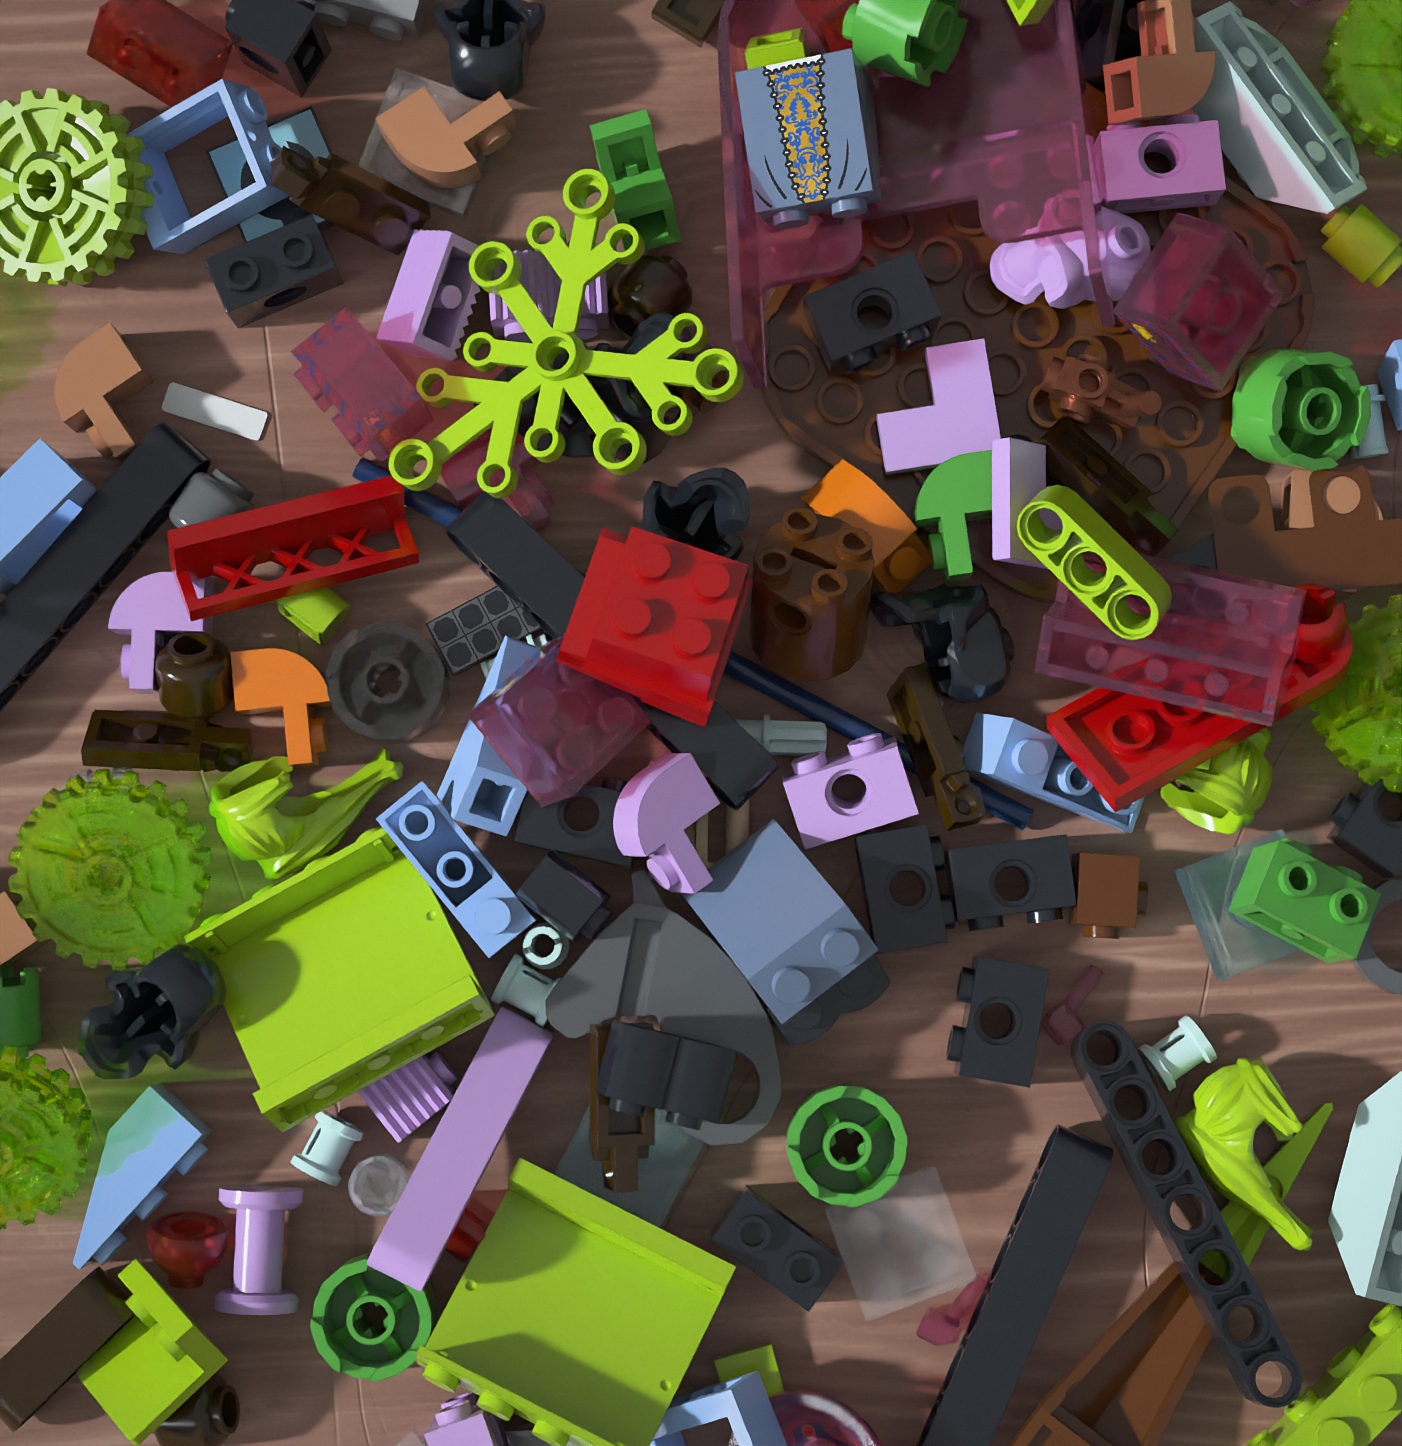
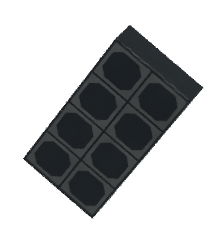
(478, 629)

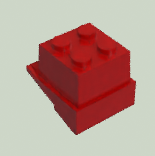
(657, 620)

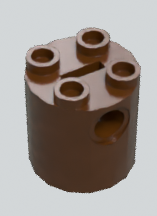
(811, 595)

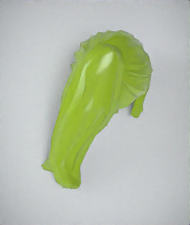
(1225, 787)
(291, 830)
(1222, 1135)

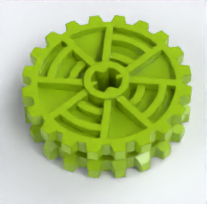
(68, 187)

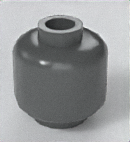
(210, 498)

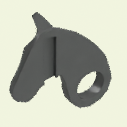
(670, 969)

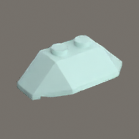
(1273, 117)
(1369, 1197)

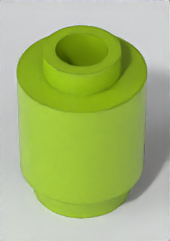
(1362, 244)

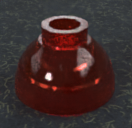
(187, 1246)

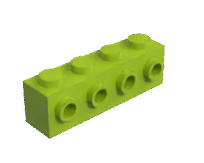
(1353, 1397)

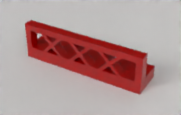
(288, 536)

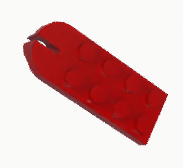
(1140, 743)

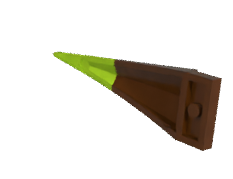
(1142, 1364)

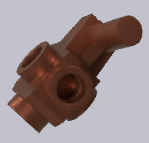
(1090, 391)

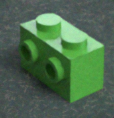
(1305, 900)

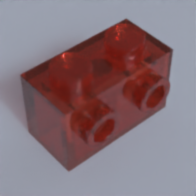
(158, 48)

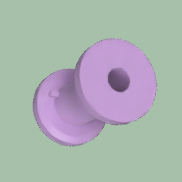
(258, 1250)

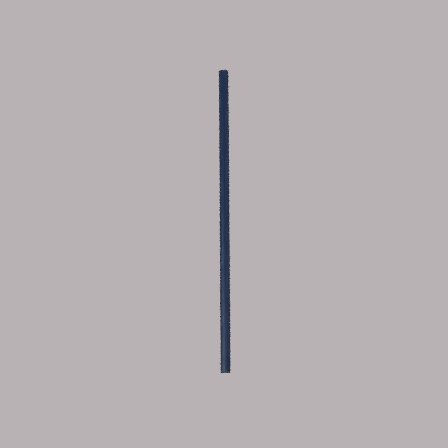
(740, 668)

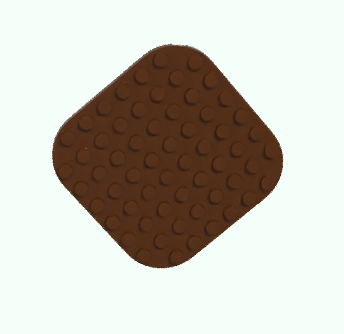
(1168, 451)

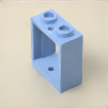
(168, 220)
(36, 505)
(738, 1398)

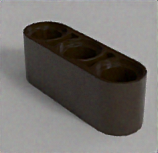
(60, 1346)

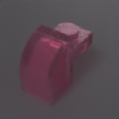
(529, 496)

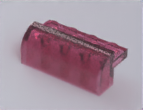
(1216, 650)

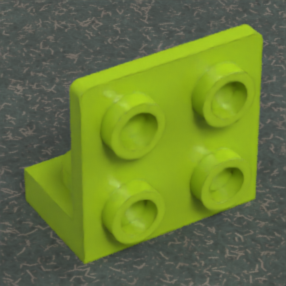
(151, 1361)

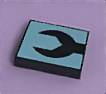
(297, 132)

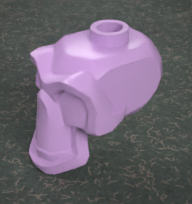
(1061, 265)

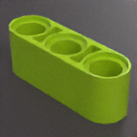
(1101, 592)

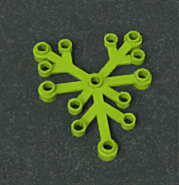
(503, 401)

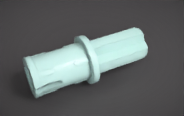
(787, 737)

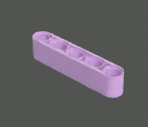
(460, 1149)

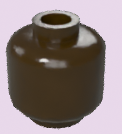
(645, 289)
(194, 676)
(203, 1418)

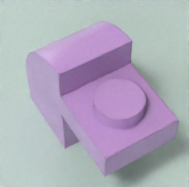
(150, 613)
(653, 819)

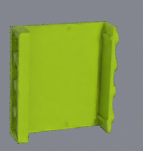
(340, 977)
(575, 1315)

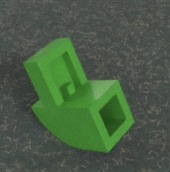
(633, 167)
(949, 497)

